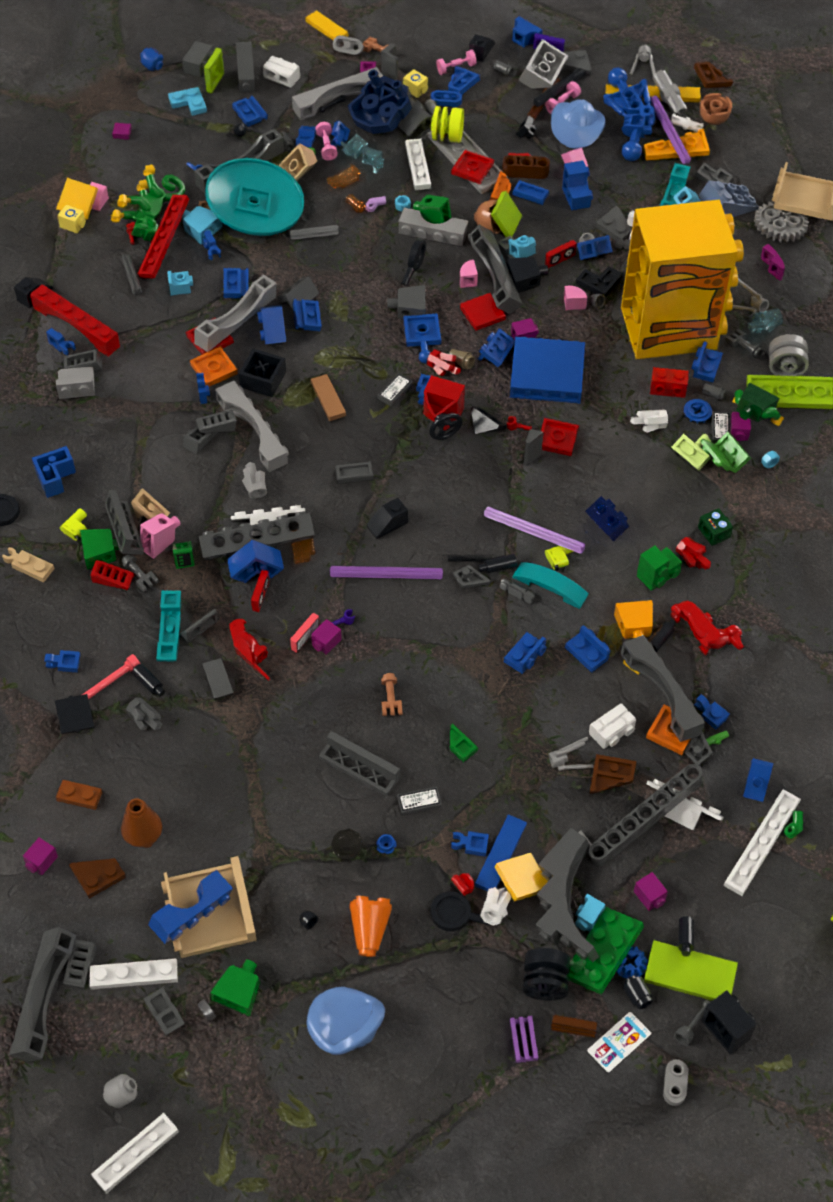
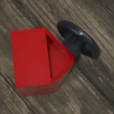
(444, 406)

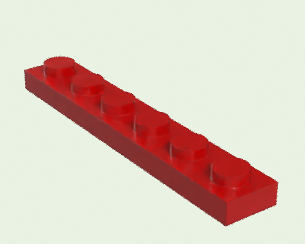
(163, 236)

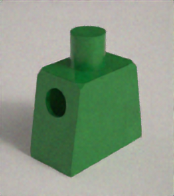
(434, 209)
(98, 545)
(237, 988)

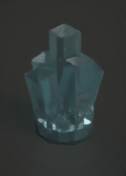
(765, 321)

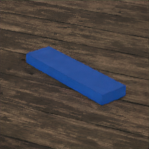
(502, 850)

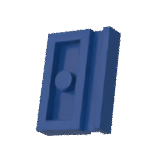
(249, 111)
(235, 282)
(307, 315)

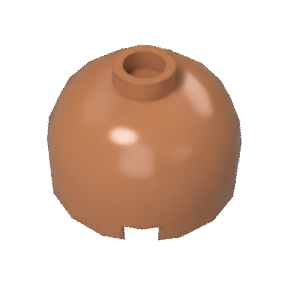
(715, 108)
(484, 218)

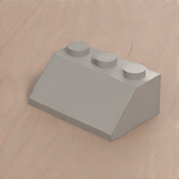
(543, 66)

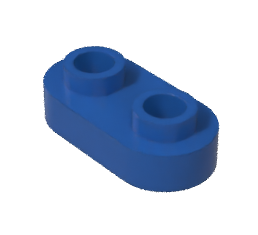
(447, 98)

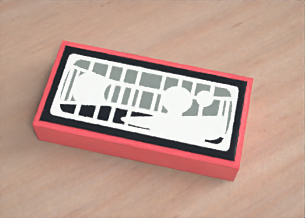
(304, 632)

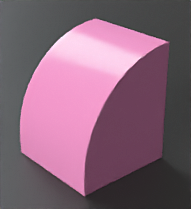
(574, 155)
(101, 196)
(468, 274)
(574, 298)

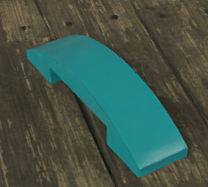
(677, 181)
(552, 581)
(169, 626)

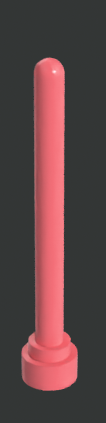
(128, 665)

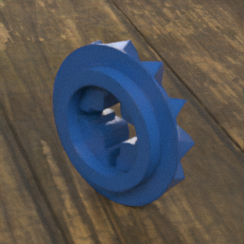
(695, 405)
(640, 964)

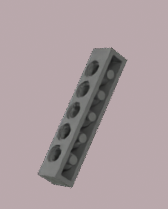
(285, 536)

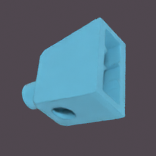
(198, 221)

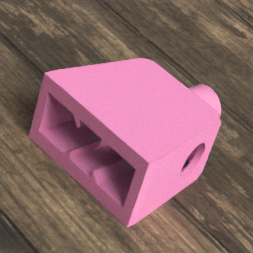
(158, 534)

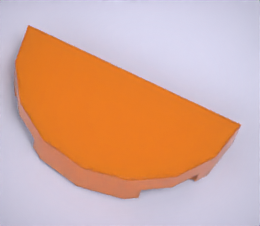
(501, 185)

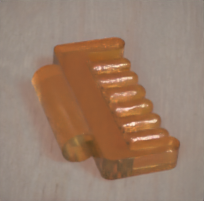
(345, 180)
(307, 547)

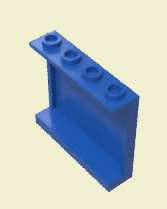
(547, 370)

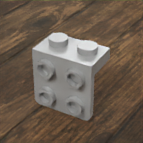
(75, 382)

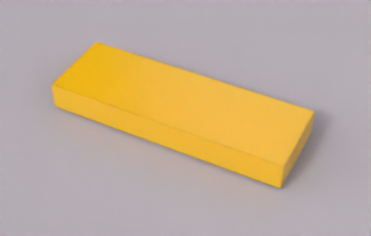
(325, 25)

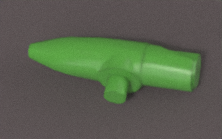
(716, 739)

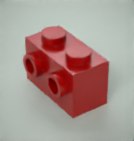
(669, 382)

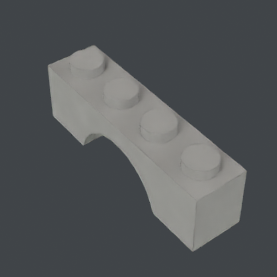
(450, 232)

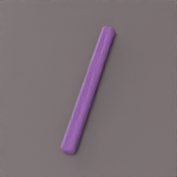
(670, 130)
(534, 530)
(386, 572)

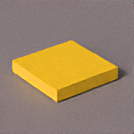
(78, 196)
(521, 876)

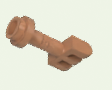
(371, 43)
(389, 681)

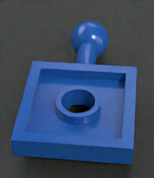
(416, 338)

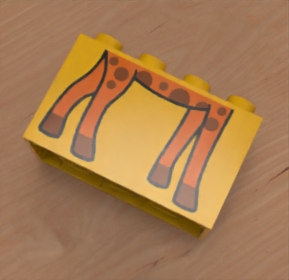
(679, 278)

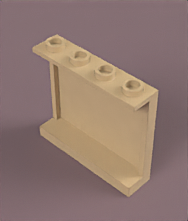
(804, 195)
(228, 923)

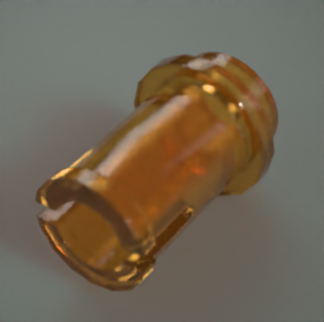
(358, 205)

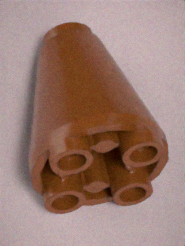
(140, 824)

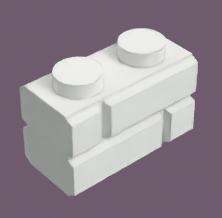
(281, 71)
(612, 726)

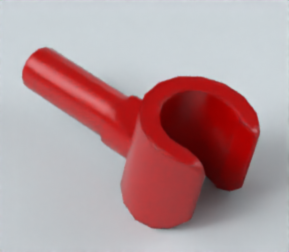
(130, 226)
(512, 424)

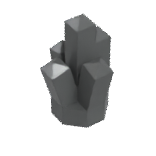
(144, 714)

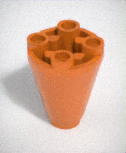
(369, 923)

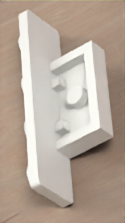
(260, 515)
(688, 811)

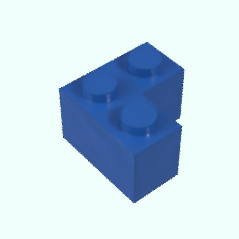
(576, 185)
(273, 324)
(51, 468)
(253, 559)

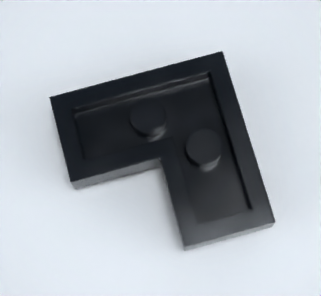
(599, 284)

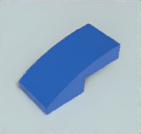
(306, 136)
(594, 247)

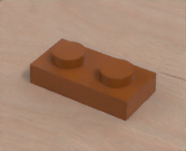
(79, 794)

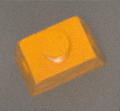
(634, 618)

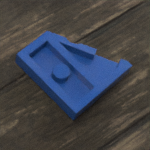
(462, 80)

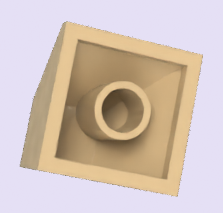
(299, 161)

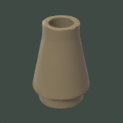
(463, 359)

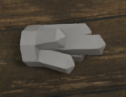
(254, 481)

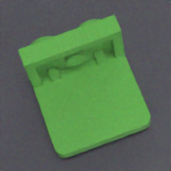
(726, 452)

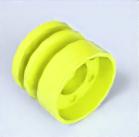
(447, 124)

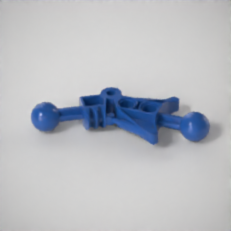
(629, 103)

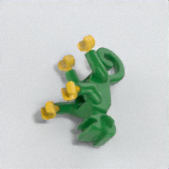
(149, 203)

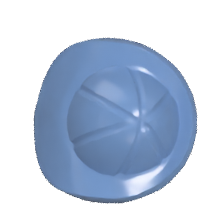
(576, 123)
(344, 1019)

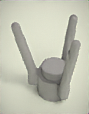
(644, 55)
(758, 303)
(559, 757)

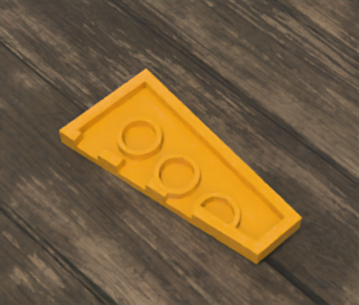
(695, 144)

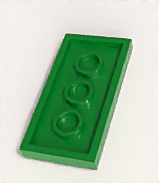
(612, 940)

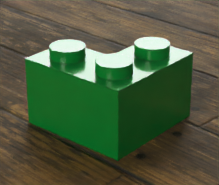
(658, 567)

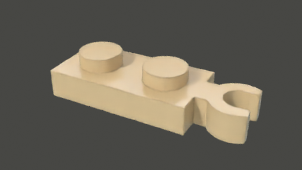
(29, 564)

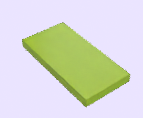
(694, 975)

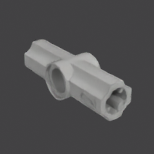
(669, 92)

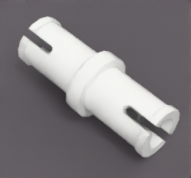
(686, 123)

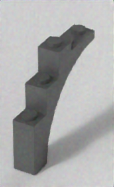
(559, 870)

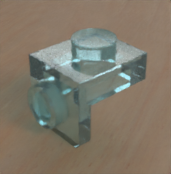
(354, 146)
(372, 157)

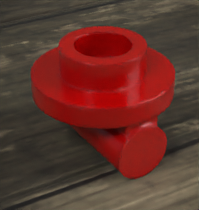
(464, 883)

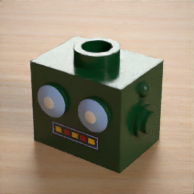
(715, 526)

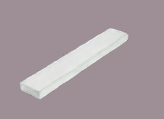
(762, 842)

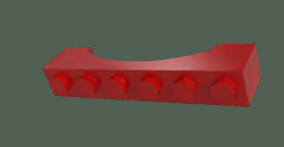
(101, 336)

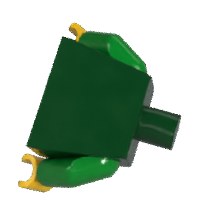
(757, 404)

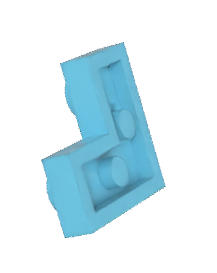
(190, 97)

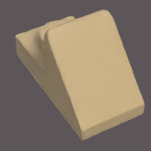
(147, 506)

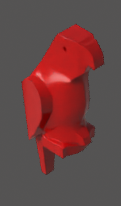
(247, 646)

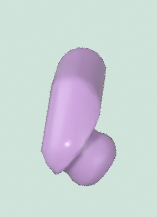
(372, 203)

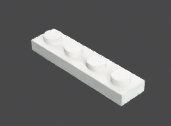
(418, 164)
(133, 973)
(134, 1153)

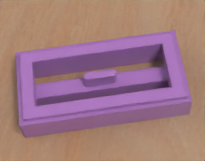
(521, 1021)

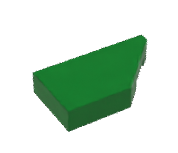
(461, 744)

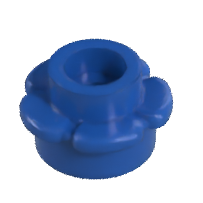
(386, 838)

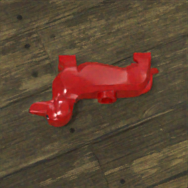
(704, 629)

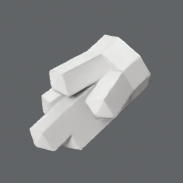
(652, 418)
(495, 906)

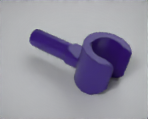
(346, 619)

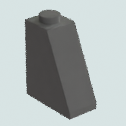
(245, 67)

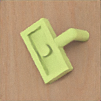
(692, 451)

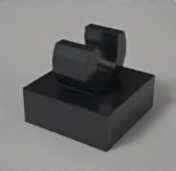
(526, 128)

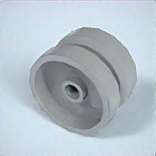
(788, 355)

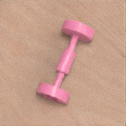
(470, 58)
(572, 89)
(329, 151)

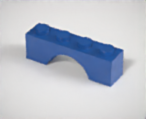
(171, 921)

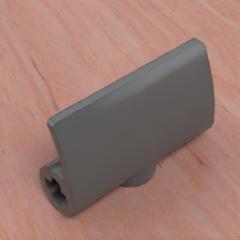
(415, 118)

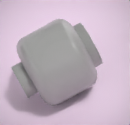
(120, 1091)

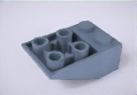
(733, 197)

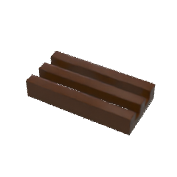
(573, 1026)

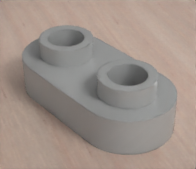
(348, 46)
(675, 1081)

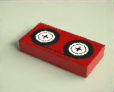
(560, 253)
(260, 590)

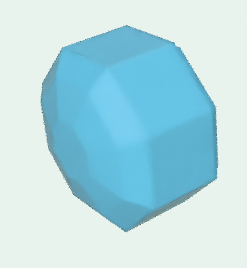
(402, 202)
(770, 459)

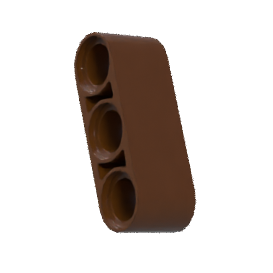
(526, 166)

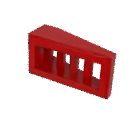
(105, 568)

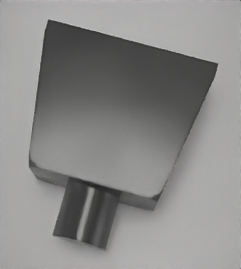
(409, 301)

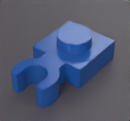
(202, 388)
(475, 843)

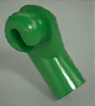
(796, 826)

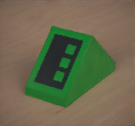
(183, 555)

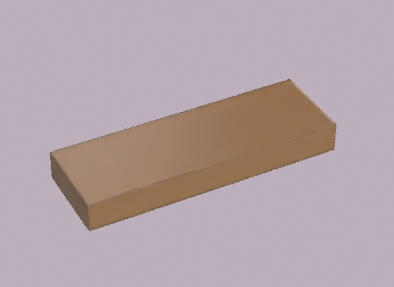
(328, 397)

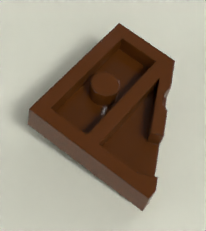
(711, 76)
(611, 773)
(97, 875)

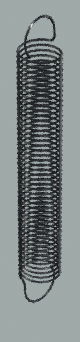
(462, 557)

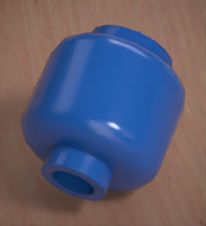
(151, 59)

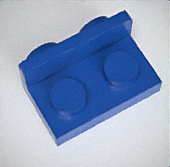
(497, 347)
(707, 363)
(588, 649)
(525, 652)

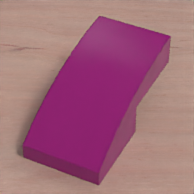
(775, 263)

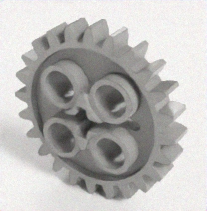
(780, 223)

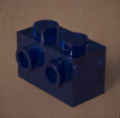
(607, 518)

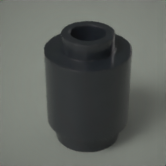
(638, 992)

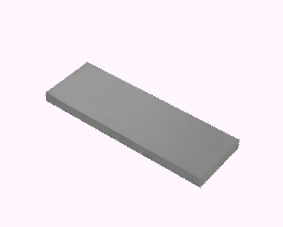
(454, 151)

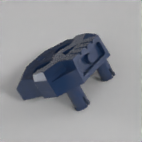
(380, 104)

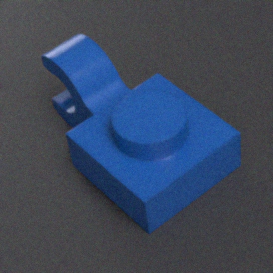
(340, 133)
(210, 244)
(58, 341)
(421, 386)
(67, 661)
(713, 713)

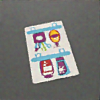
(619, 1042)

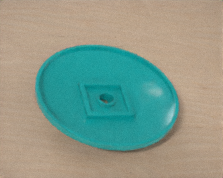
(247, 179)

